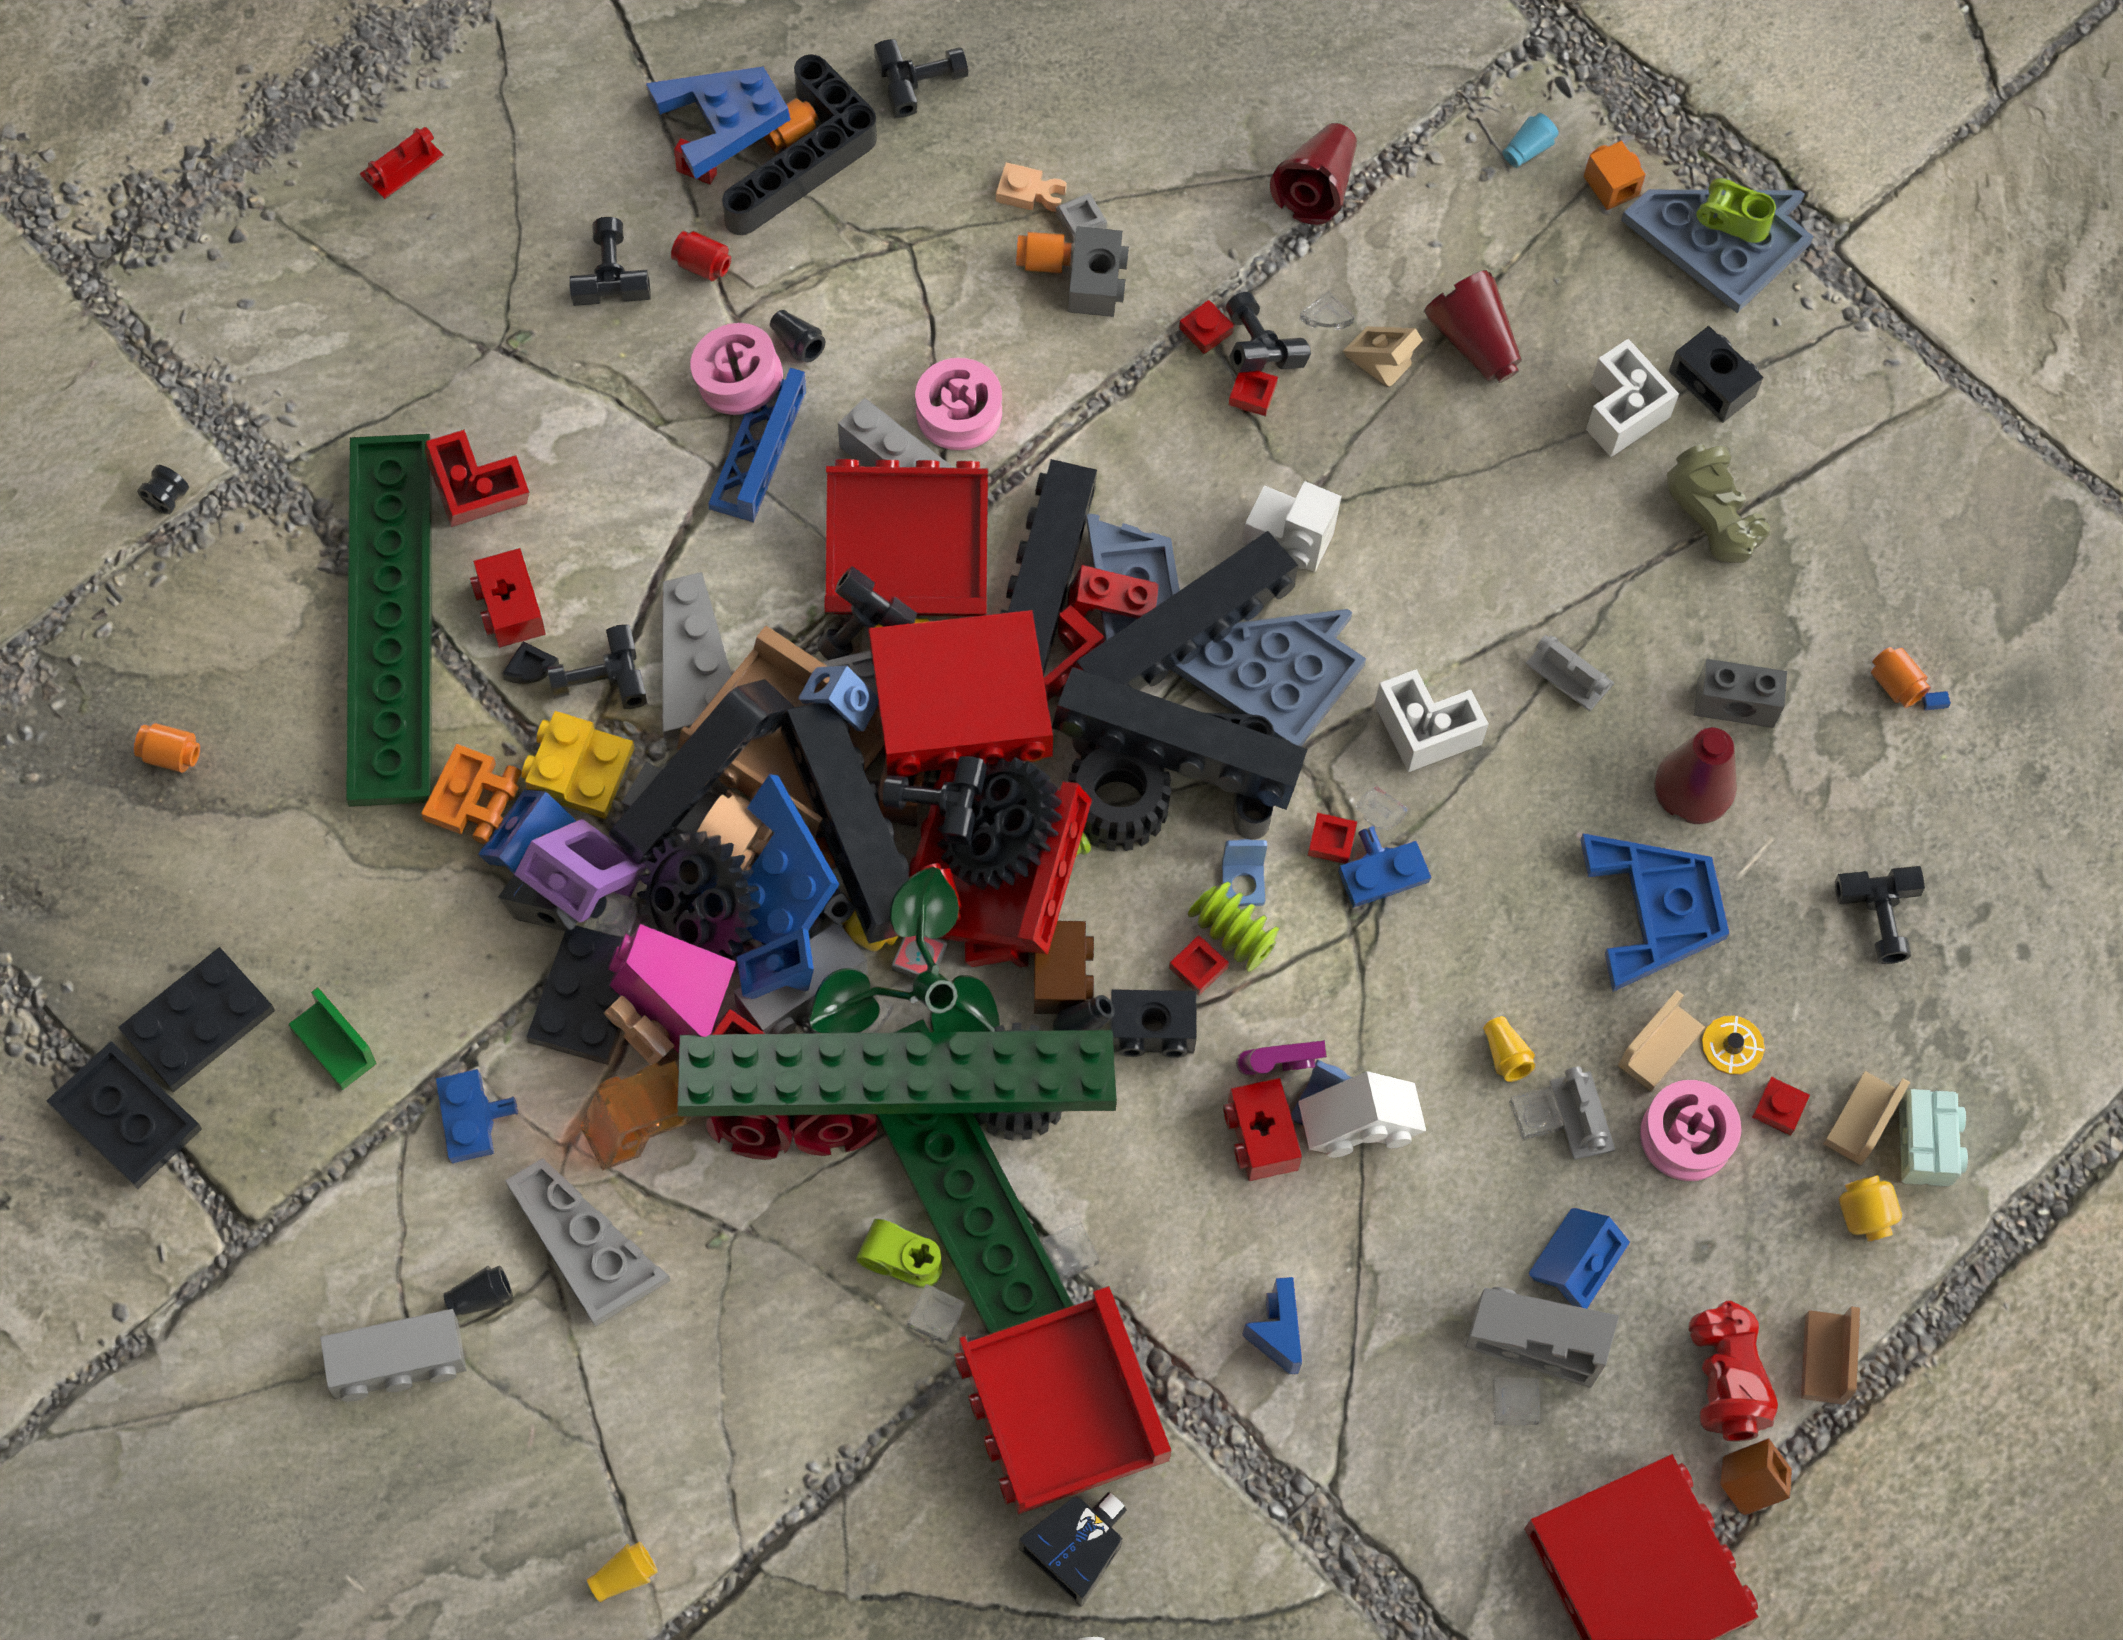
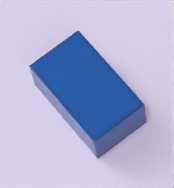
(1936, 700)

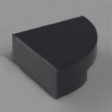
(528, 665)

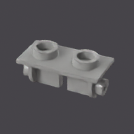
(1569, 672)
(1582, 1114)

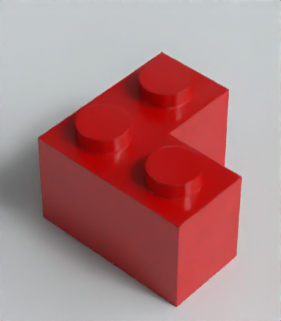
(469, 489)

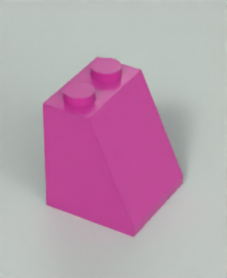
(671, 981)

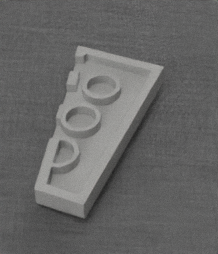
(692, 653)
(591, 1254)

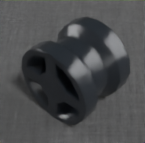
(163, 489)

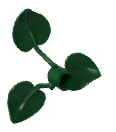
(919, 908)

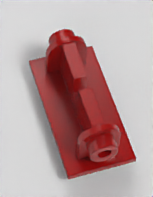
(402, 163)

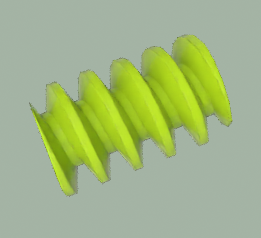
(1234, 925)

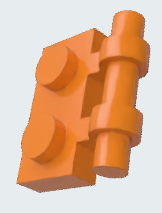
(460, 788)

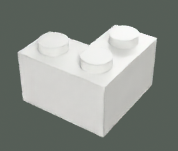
(1634, 398)
(1298, 524)
(1426, 729)
(1361, 1111)

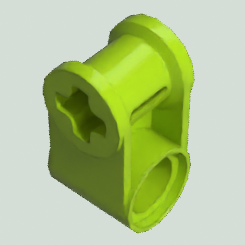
(1737, 211)
(894, 1251)

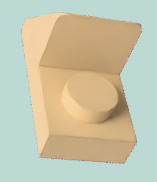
(1384, 351)

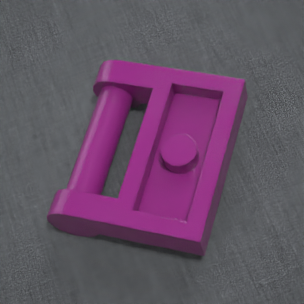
(1291, 1057)

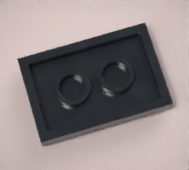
(576, 997)
(196, 1019)
(124, 1115)

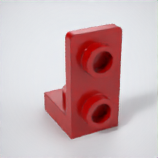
(1111, 593)
(1076, 635)

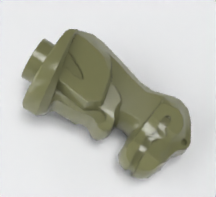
(1709, 496)

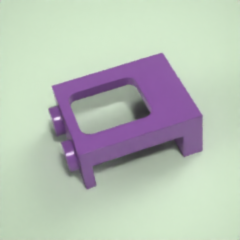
(578, 868)

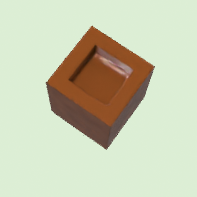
(1756, 1477)

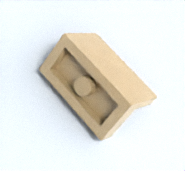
(1661, 1043)
(1865, 1117)

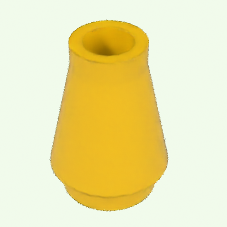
(1509, 1052)
(623, 1572)

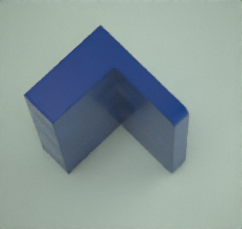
(528, 819)
(1580, 1256)

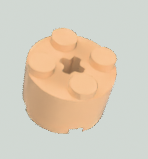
(737, 826)

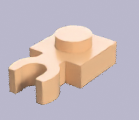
(1024, 187)
(646, 1036)

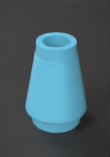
(1531, 139)

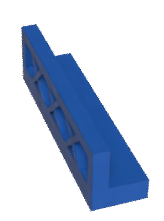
(766, 450)

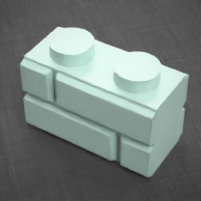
(1931, 1137)

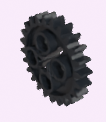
(1009, 825)
(677, 887)

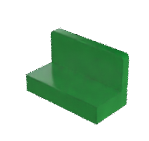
(333, 1041)

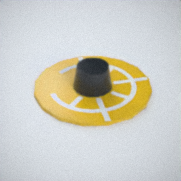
(1733, 1045)

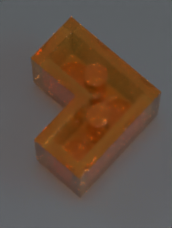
(631, 1112)

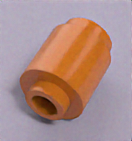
(801, 123)
(1043, 252)
(1900, 676)
(166, 747)

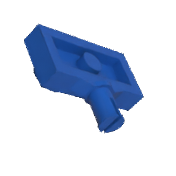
(1383, 870)
(469, 1115)

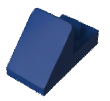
(777, 965)
(1280, 1337)

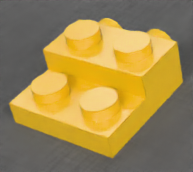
(577, 764)

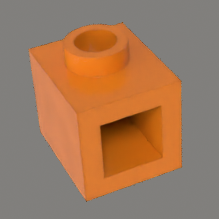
(1614, 174)

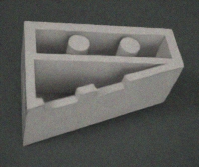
(1542, 1334)

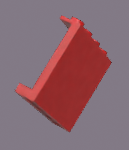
(910, 533)
(961, 692)
(1028, 911)
(1063, 1403)
(1642, 1561)

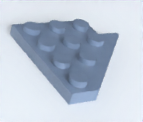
(1715, 259)
(1279, 670)

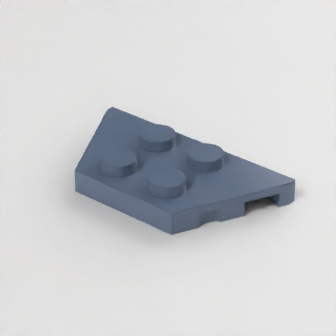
(1132, 554)

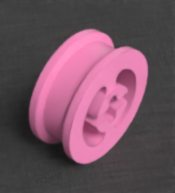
(717, 377)
(961, 386)
(1704, 1109)

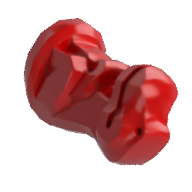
(1738, 1385)

